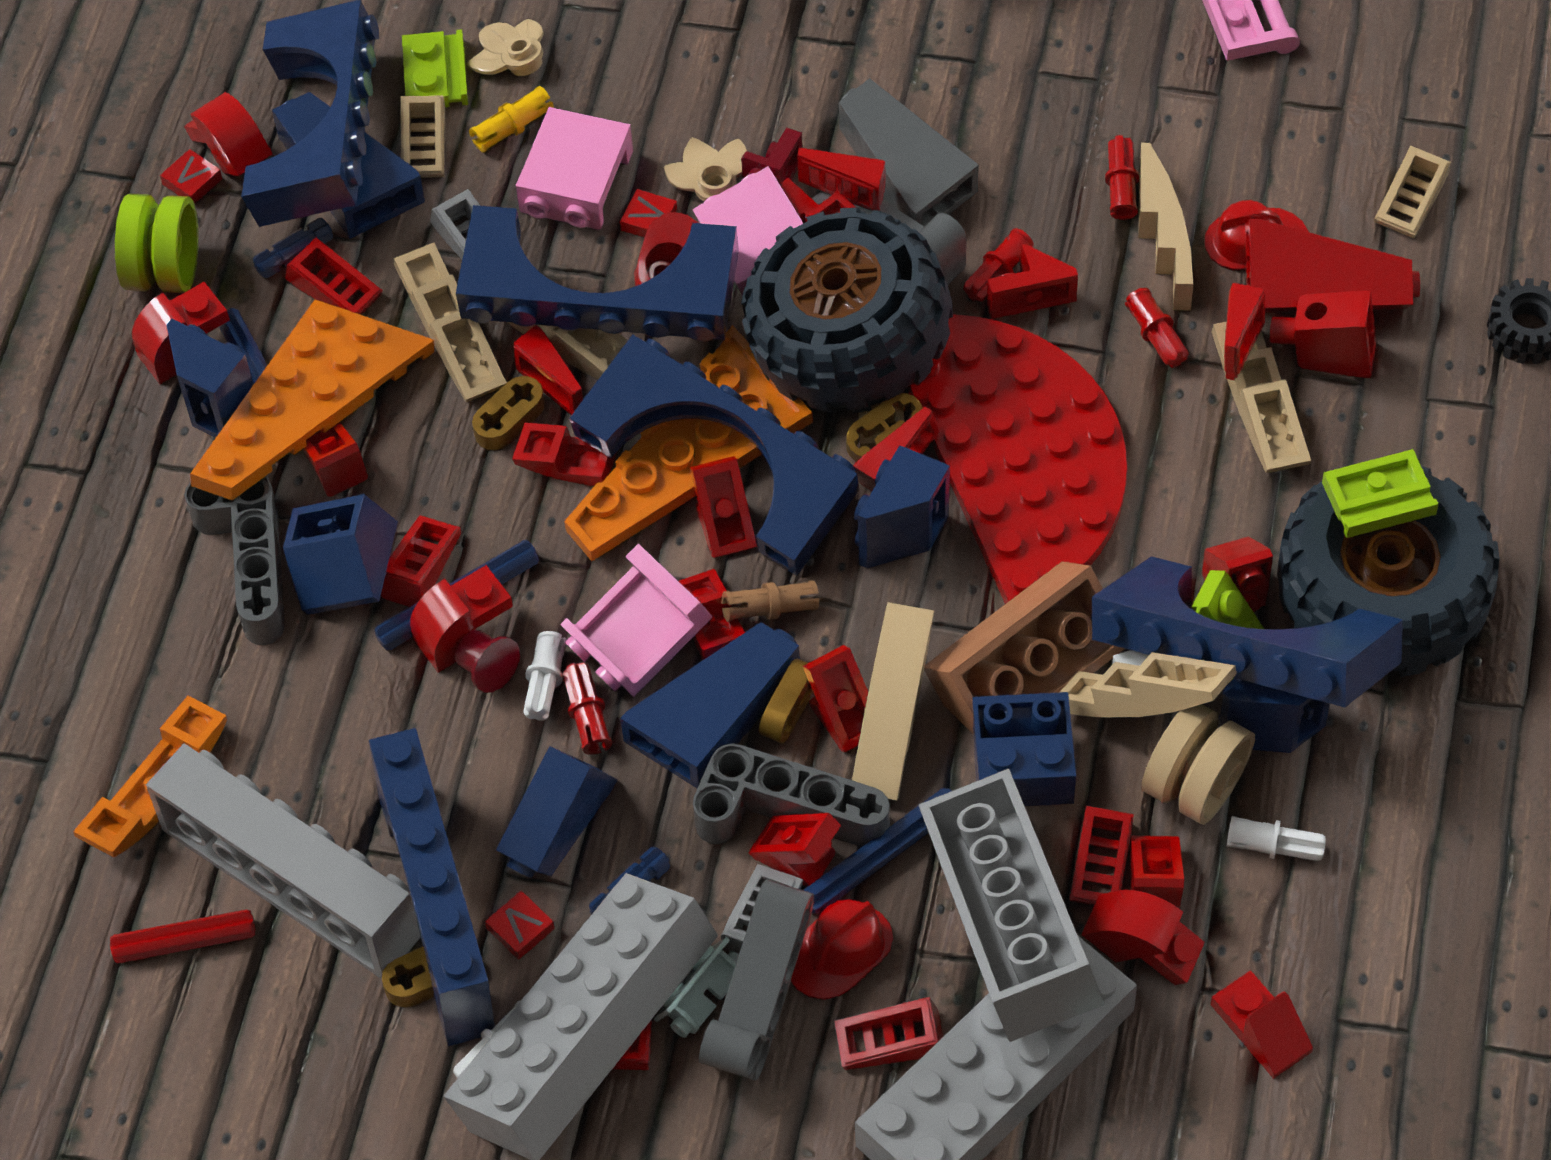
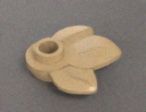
(509, 49)
(707, 167)

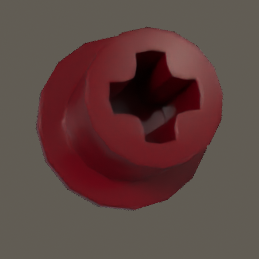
(488, 659)

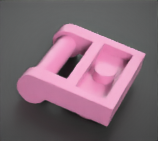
(1242, 32)

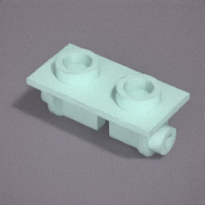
(688, 1003)

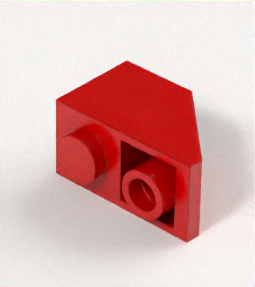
(1246, 564)

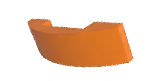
(130, 814)

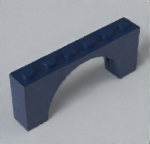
(324, 166)
(681, 301)
(651, 388)
(1324, 662)
(434, 886)

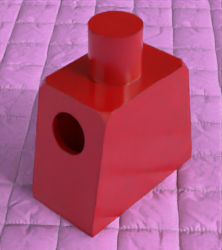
(1331, 332)

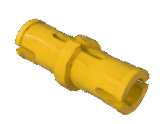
(511, 119)

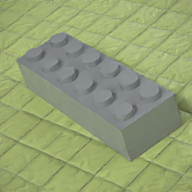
(284, 859)
(1010, 906)
(581, 1016)
(980, 1084)

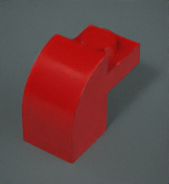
(229, 134)
(150, 332)
(453, 611)
(1144, 927)

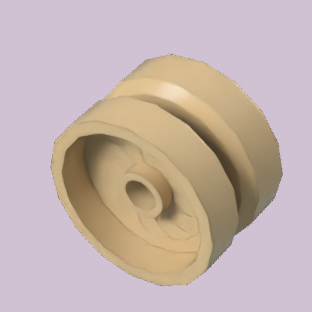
(1198, 762)

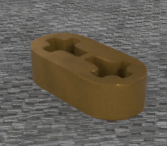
(504, 410)
(877, 420)
(786, 703)
(416, 969)

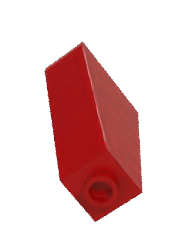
(1300, 262)

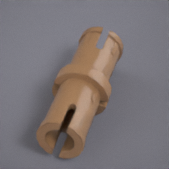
(770, 600)

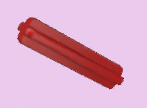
(182, 936)

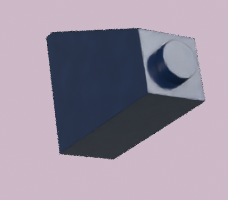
(553, 812)

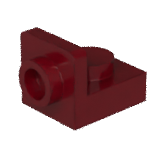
(780, 157)

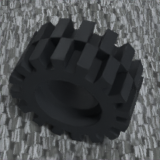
(1511, 335)

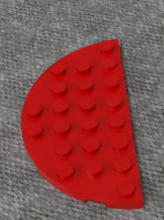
(1026, 449)

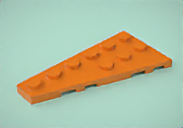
(309, 386)
(657, 471)

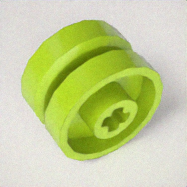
(156, 243)

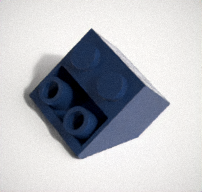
(210, 375)
(903, 509)
(339, 552)
(1275, 716)
(1031, 740)

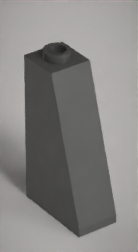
(921, 166)

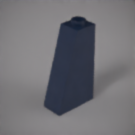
(388, 181)
(710, 703)

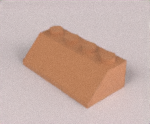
(1025, 645)

